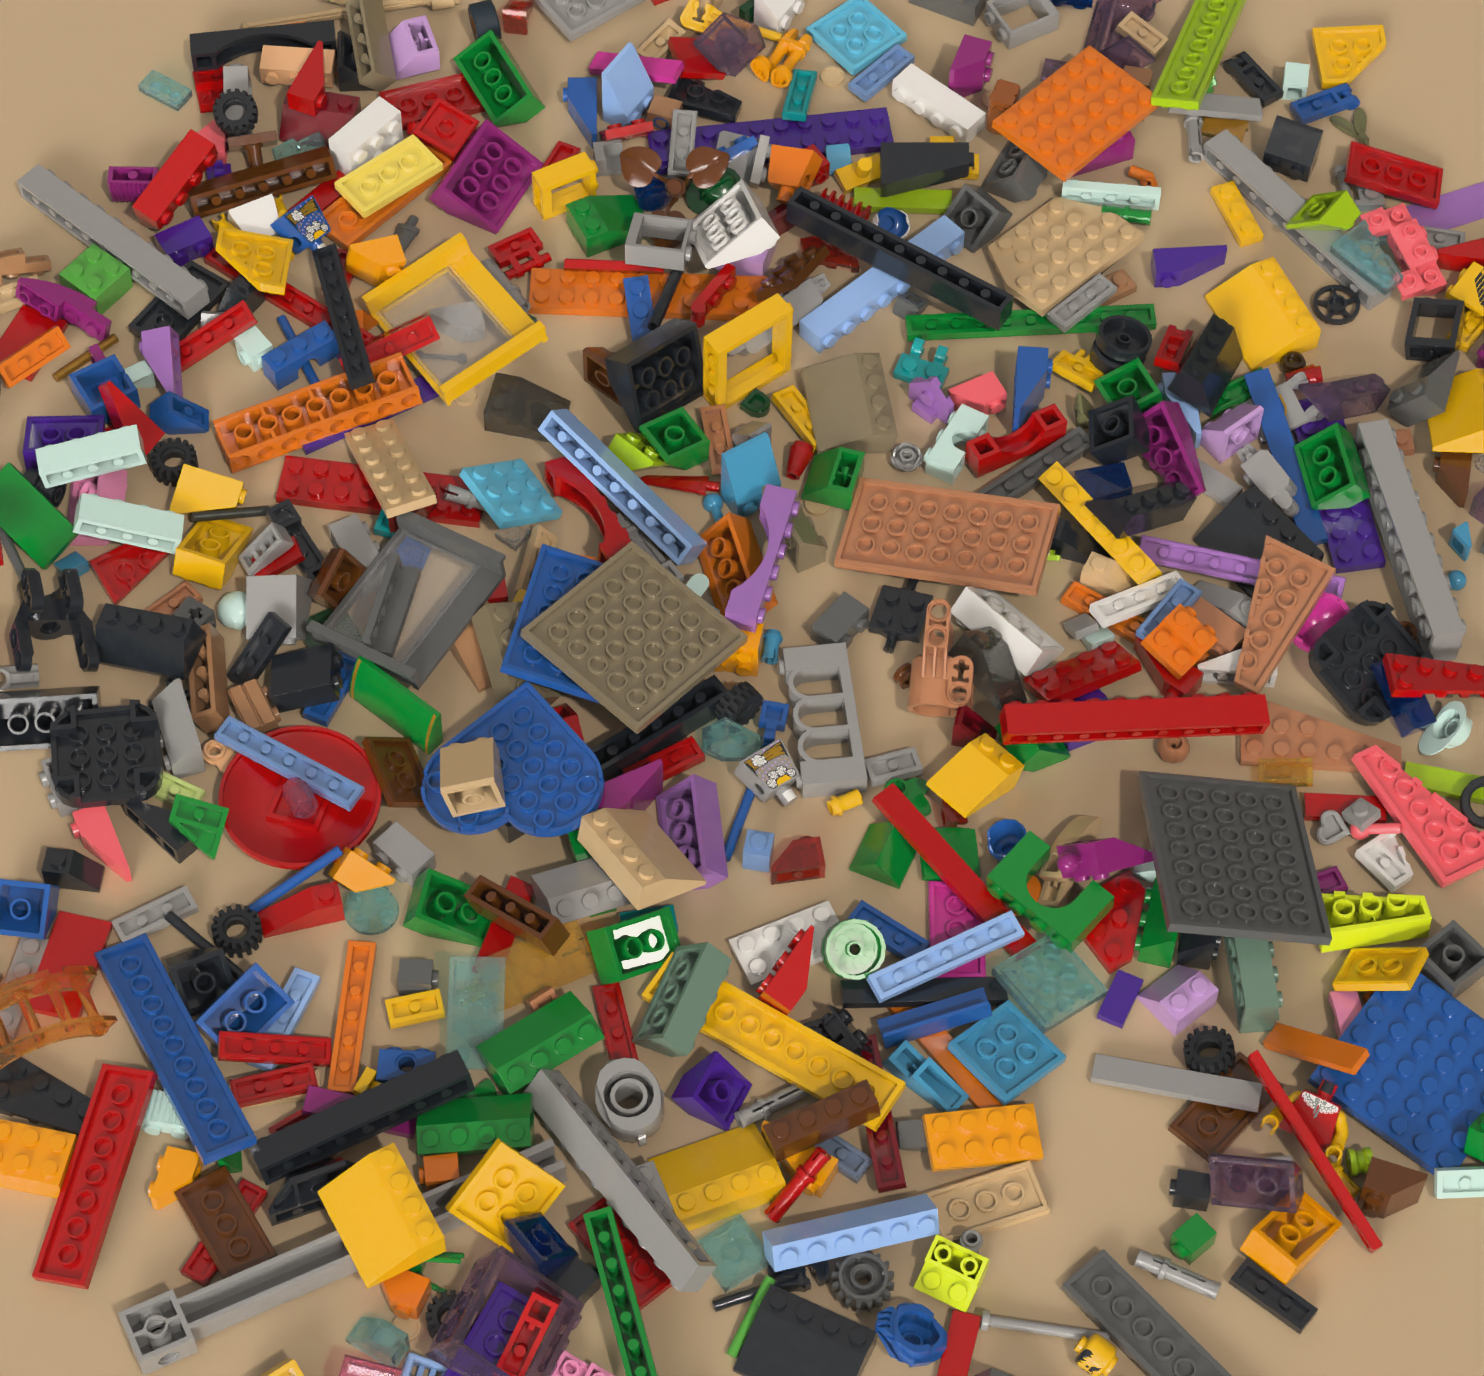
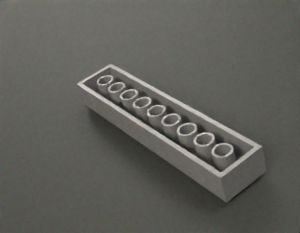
(1408, 542)

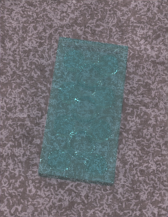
(474, 1005)

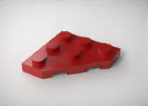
(1116, 933)

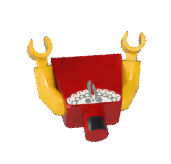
(1320, 1115)

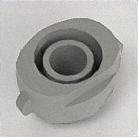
(624, 1080)

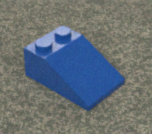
(1030, 379)

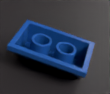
(245, 1006)

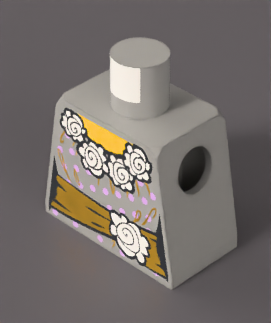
(770, 773)

